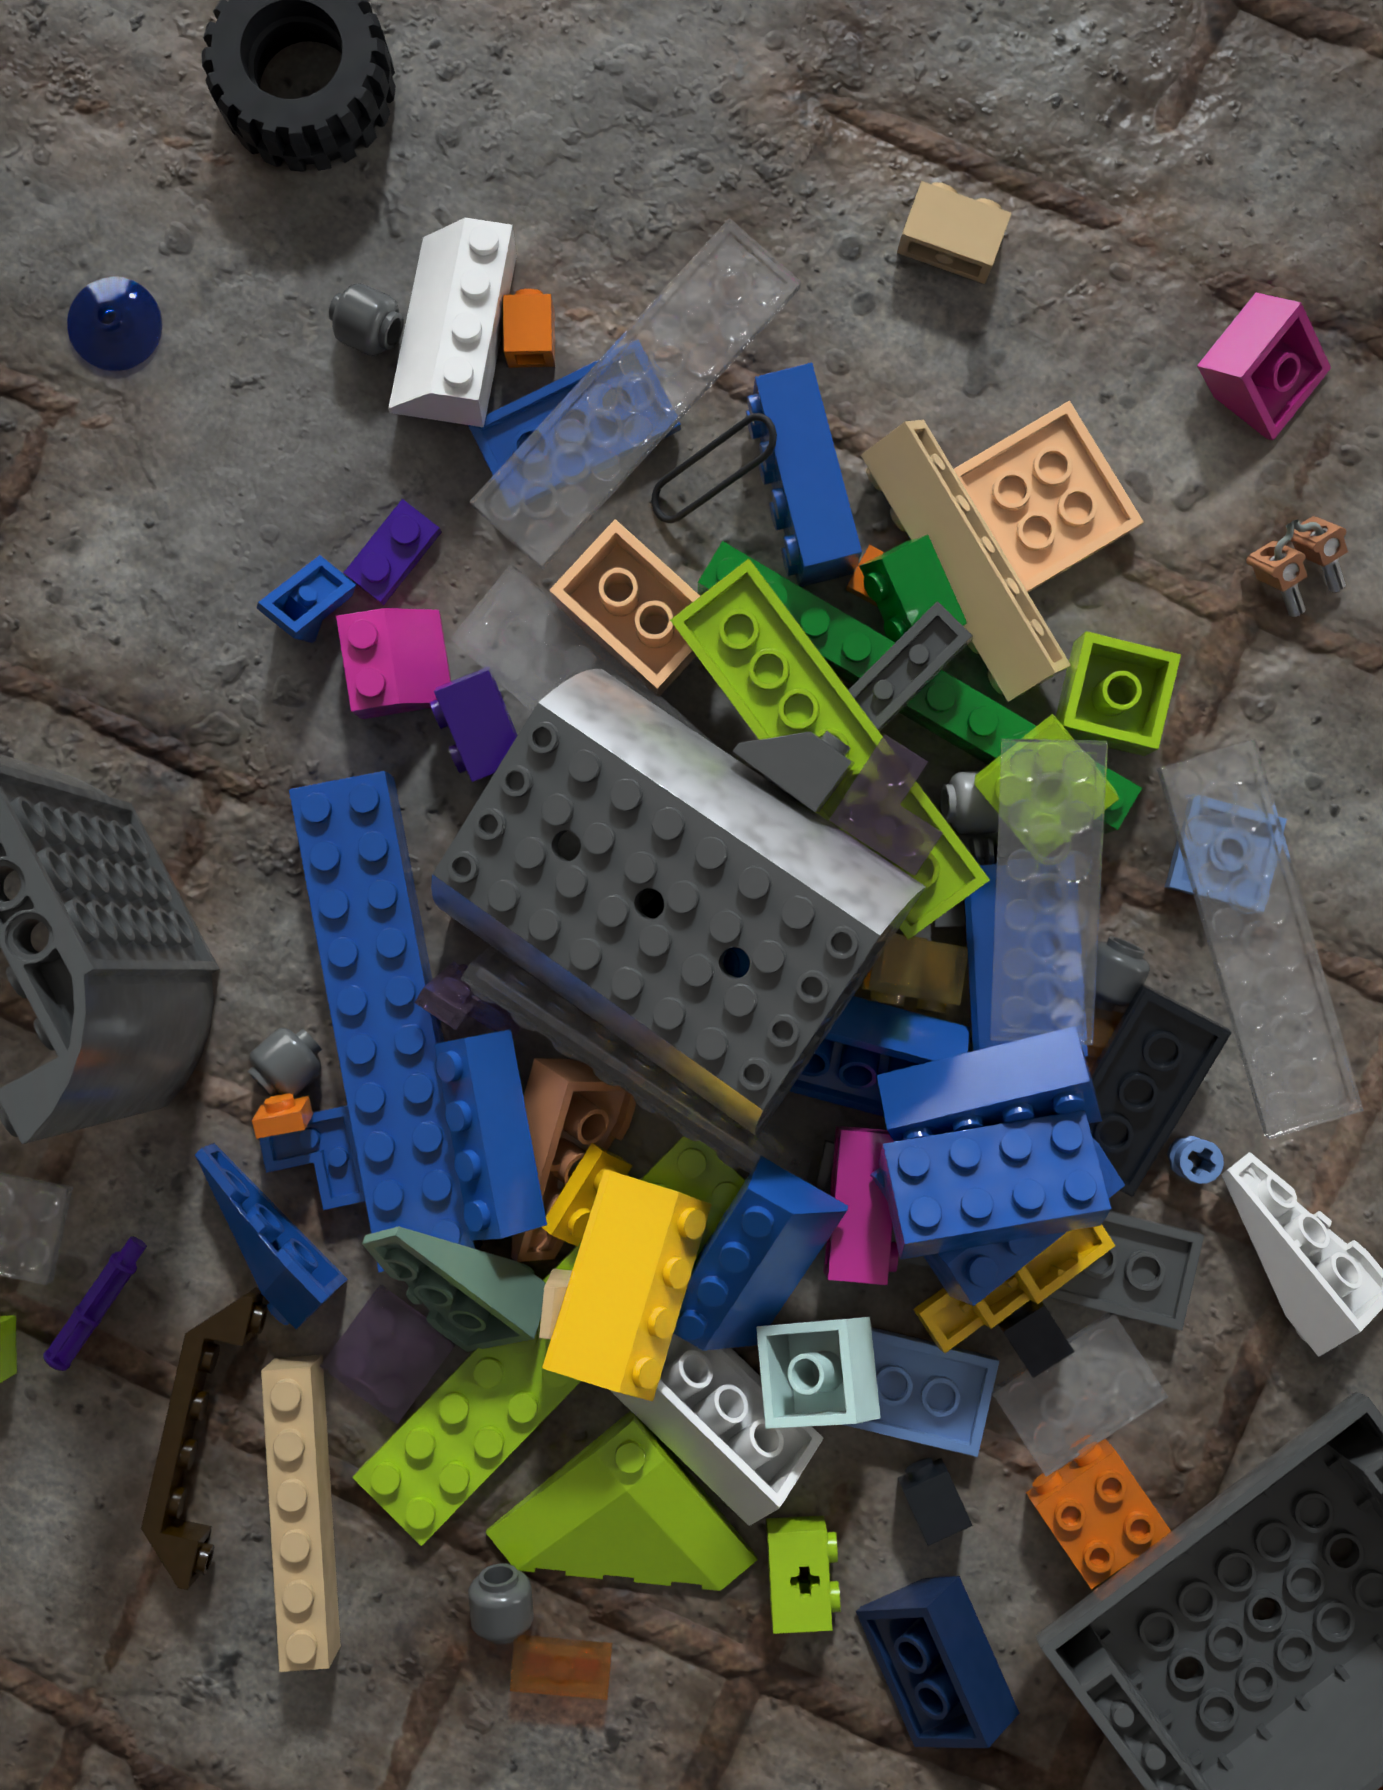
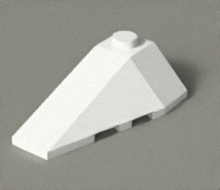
(1319, 1279)

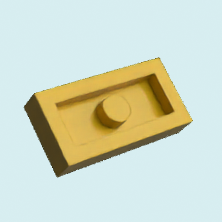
(574, 1204)

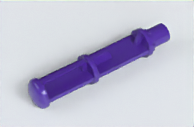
(94, 1305)

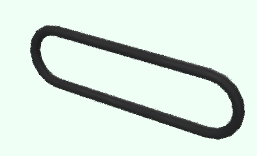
(704, 451)

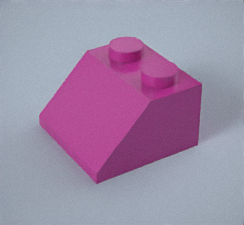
(1266, 363)
(392, 659)

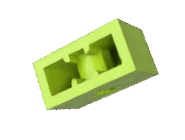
(795, 1602)

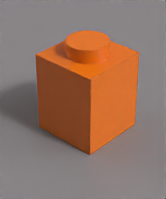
(529, 329)

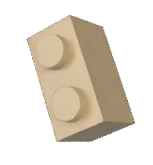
(954, 231)

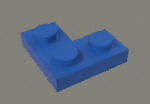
(331, 1148)

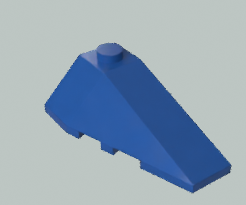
(280, 1257)

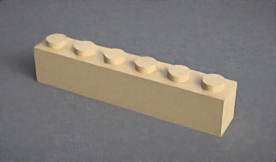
(997, 608)
(300, 1513)

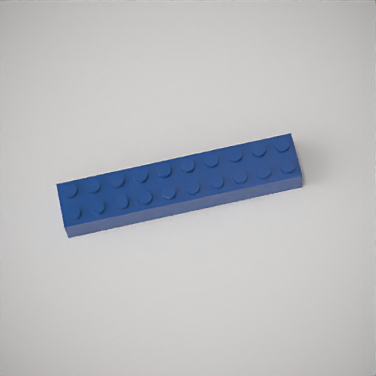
(372, 976)

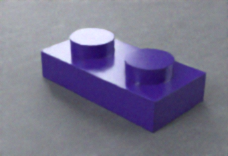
(392, 552)

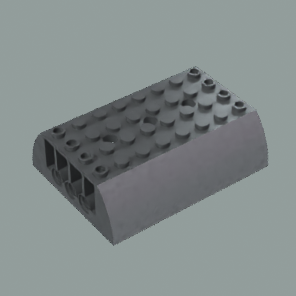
(733, 871)

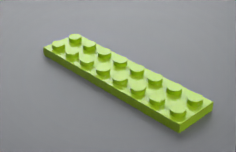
(788, 689)

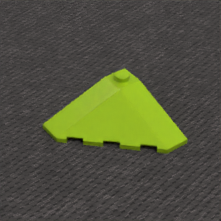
(624, 1513)

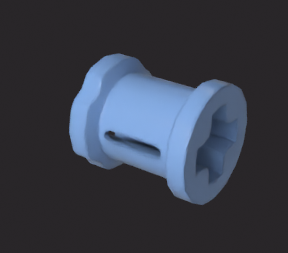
(1211, 1157)

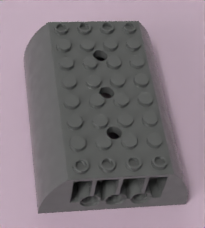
(1272, 1697)

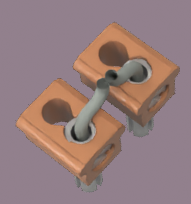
(1284, 567)

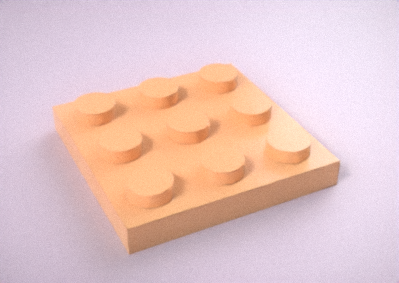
(1048, 496)

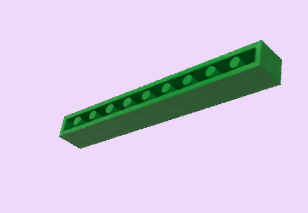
(942, 706)

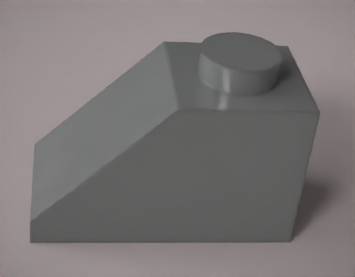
(800, 764)

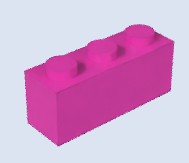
(861, 1242)

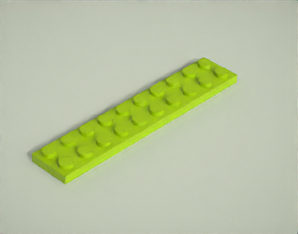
(503, 1389)

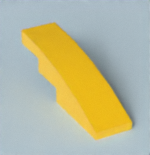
(953, 1320)

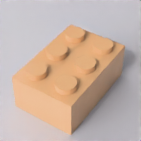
(627, 605)

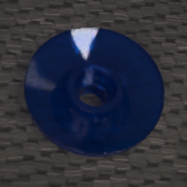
(125, 340)

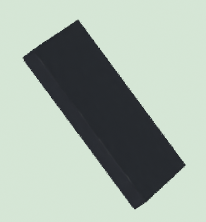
(1149, 1079)

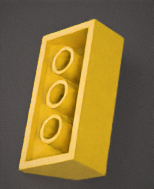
(627, 1286)

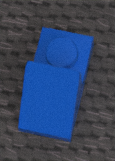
(307, 599)

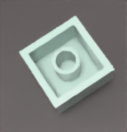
(818, 1373)

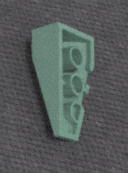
(468, 1292)

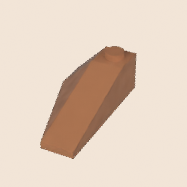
(565, 1115)

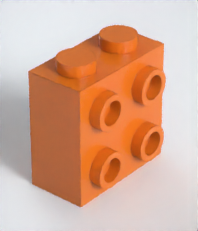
(1098, 1512)

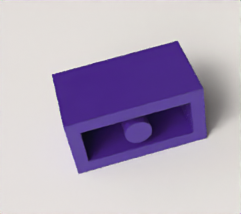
(477, 722)

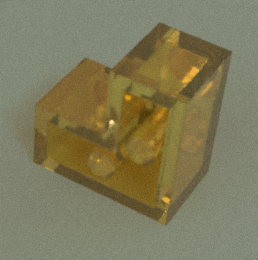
(918, 970)

